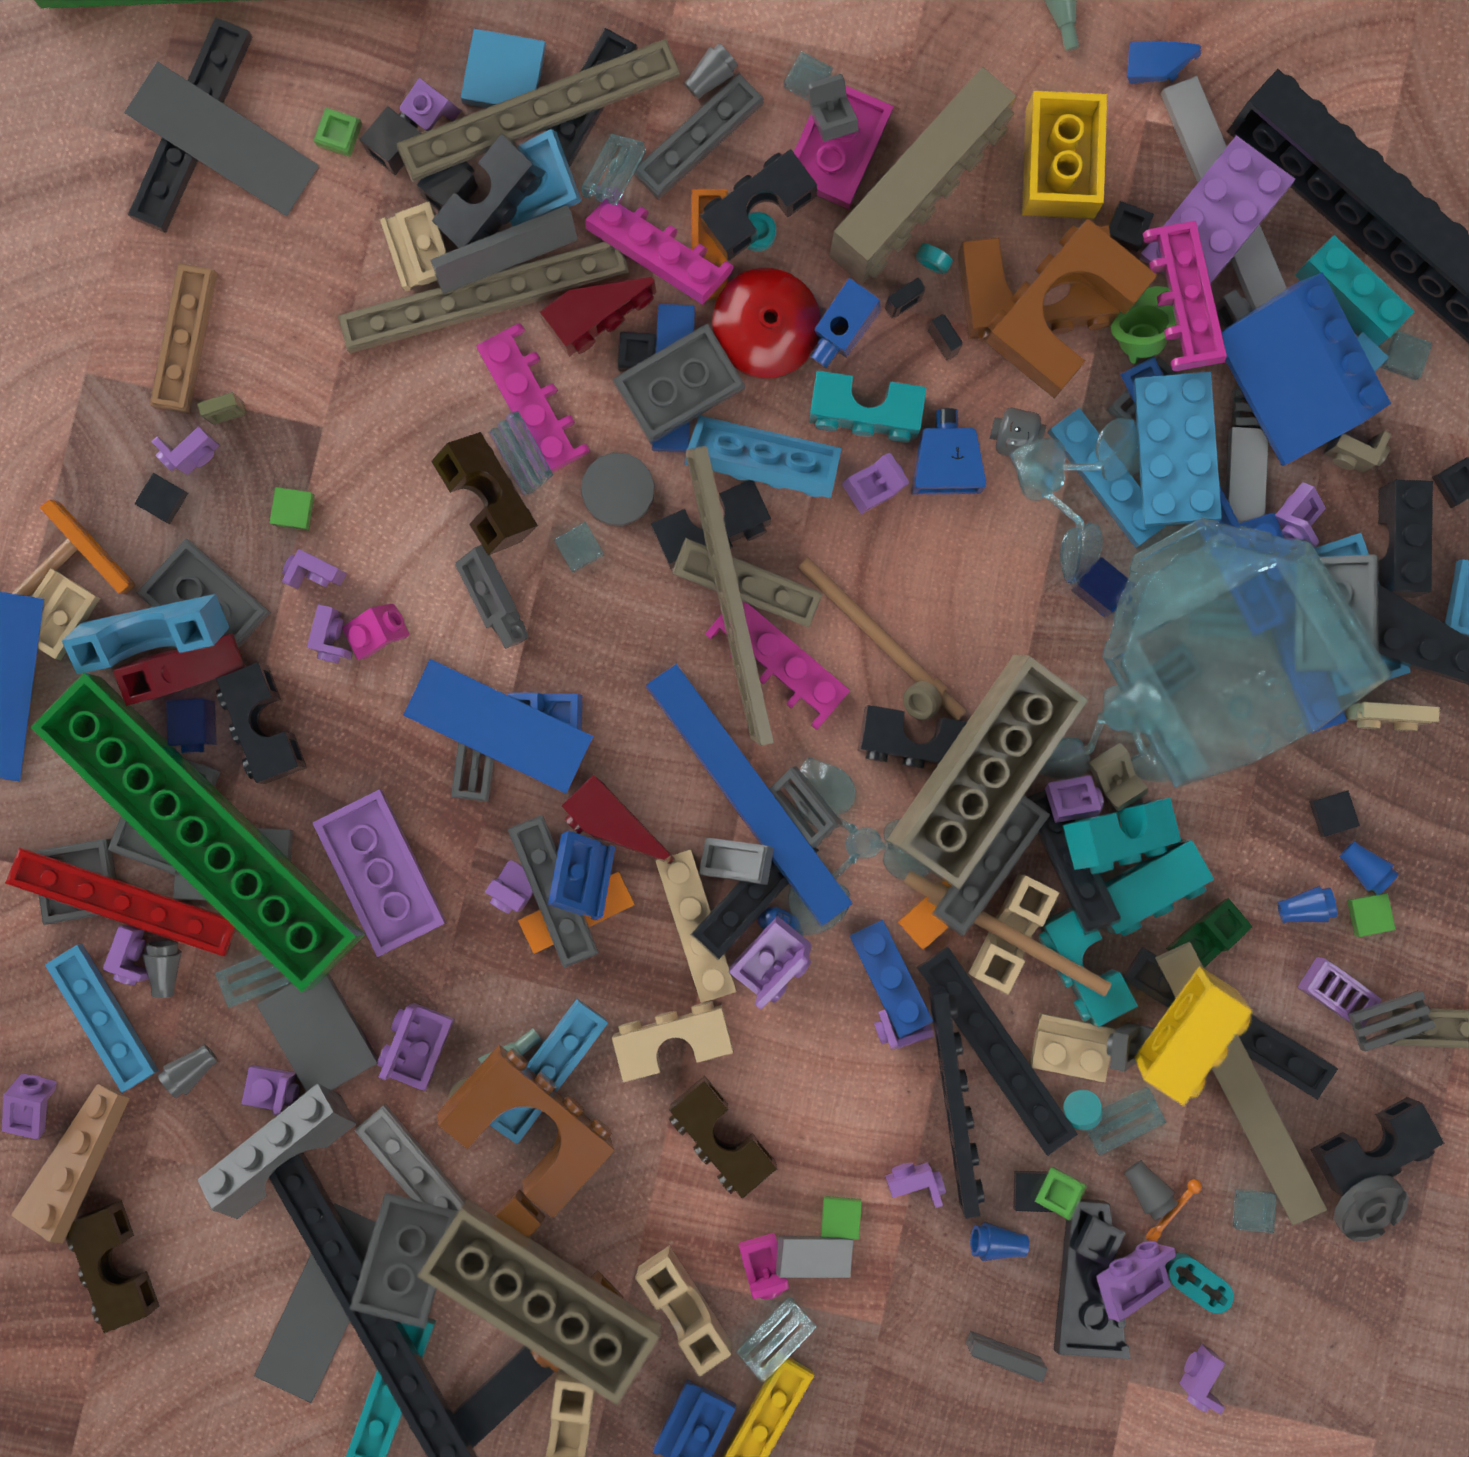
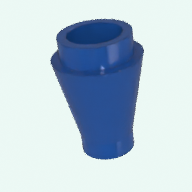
(1369, 868)
(1309, 906)
(996, 1243)

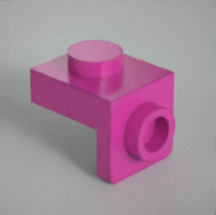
(375, 630)
(760, 1261)

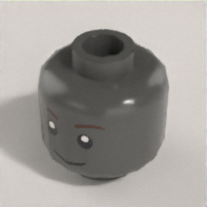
(1016, 430)

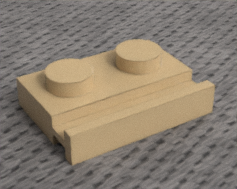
(413, 244)
(63, 610)
(1403, 717)
(1071, 1047)

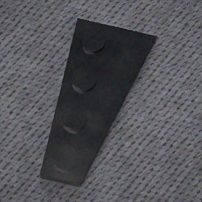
(1419, 639)
(1081, 1312)

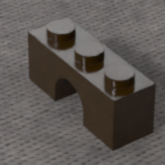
(473, 466)
(740, 1164)
(114, 1296)

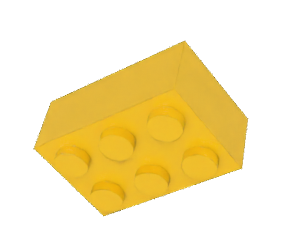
(1064, 154)
(1193, 1036)

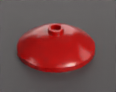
(751, 342)

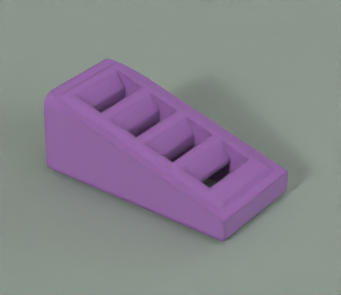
(1316, 975)

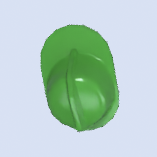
(1143, 326)

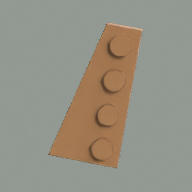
(67, 1174)

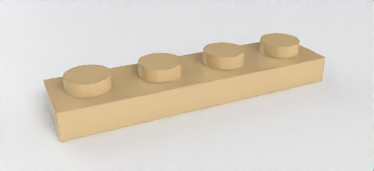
(689, 909)

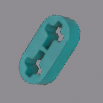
(1203, 1276)

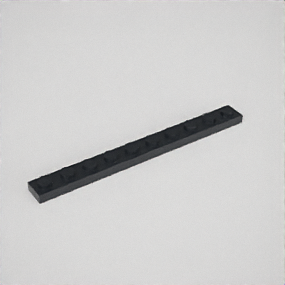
(382, 1338)

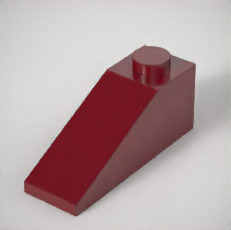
(605, 817)

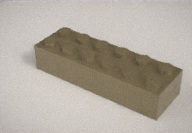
(922, 176)
(987, 769)
(542, 1301)

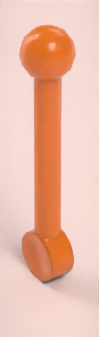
(1194, 1187)

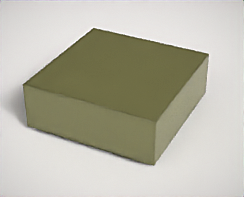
(222, 408)

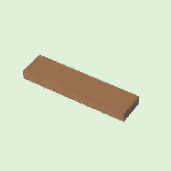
(183, 338)

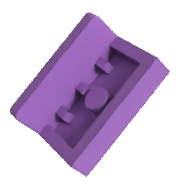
(772, 961)
(415, 1046)
(1135, 1279)

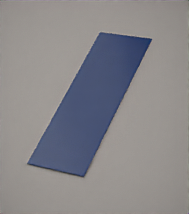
(18, 652)
(498, 726)

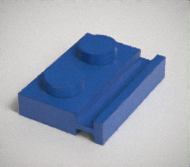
(581, 875)
(694, 1423)

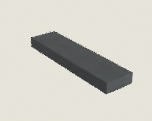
(698, 136)
(504, 249)
(538, 858)
(962, 906)

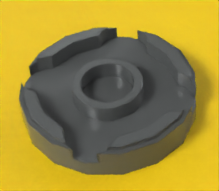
(618, 489)
(1371, 1207)

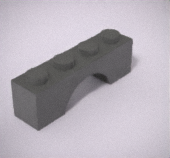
(306, 1124)

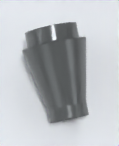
(712, 70)
(162, 966)
(185, 1072)
(1152, 1192)

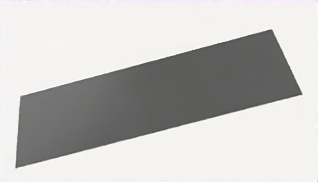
(221, 138)
(310, 1324)

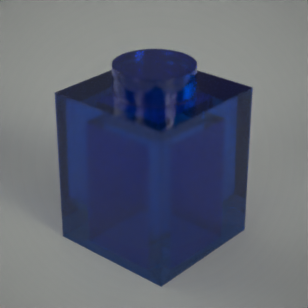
(1101, 587)
(191, 724)

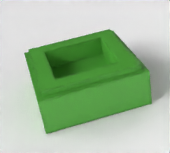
(337, 132)
(292, 509)
(1371, 915)
(1061, 1193)
(841, 1217)

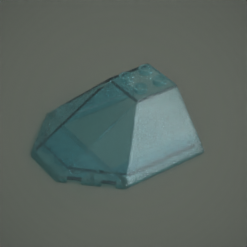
(1239, 643)

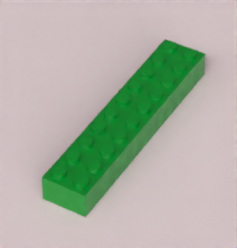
(198, 831)

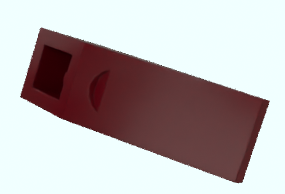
(589, 311)
(174, 671)

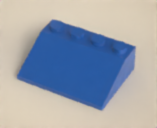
(1302, 369)

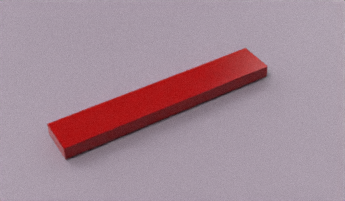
(121, 901)

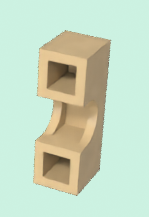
(1023, 910)
(703, 1029)
(676, 1294)
(570, 1417)

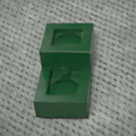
(1214, 932)

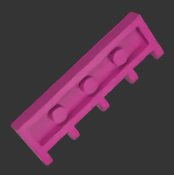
(657, 249)
(1188, 294)
(524, 395)
(789, 665)

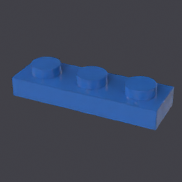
(891, 979)

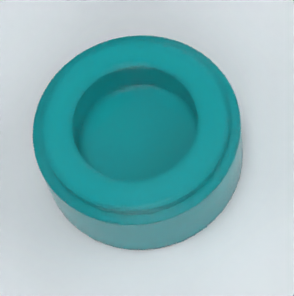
(765, 231)
(933, 258)
(1083, 1109)

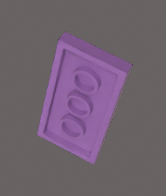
(1229, 204)
(379, 872)

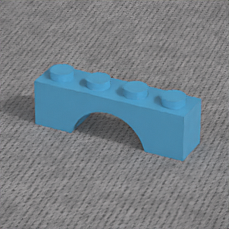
(111, 639)

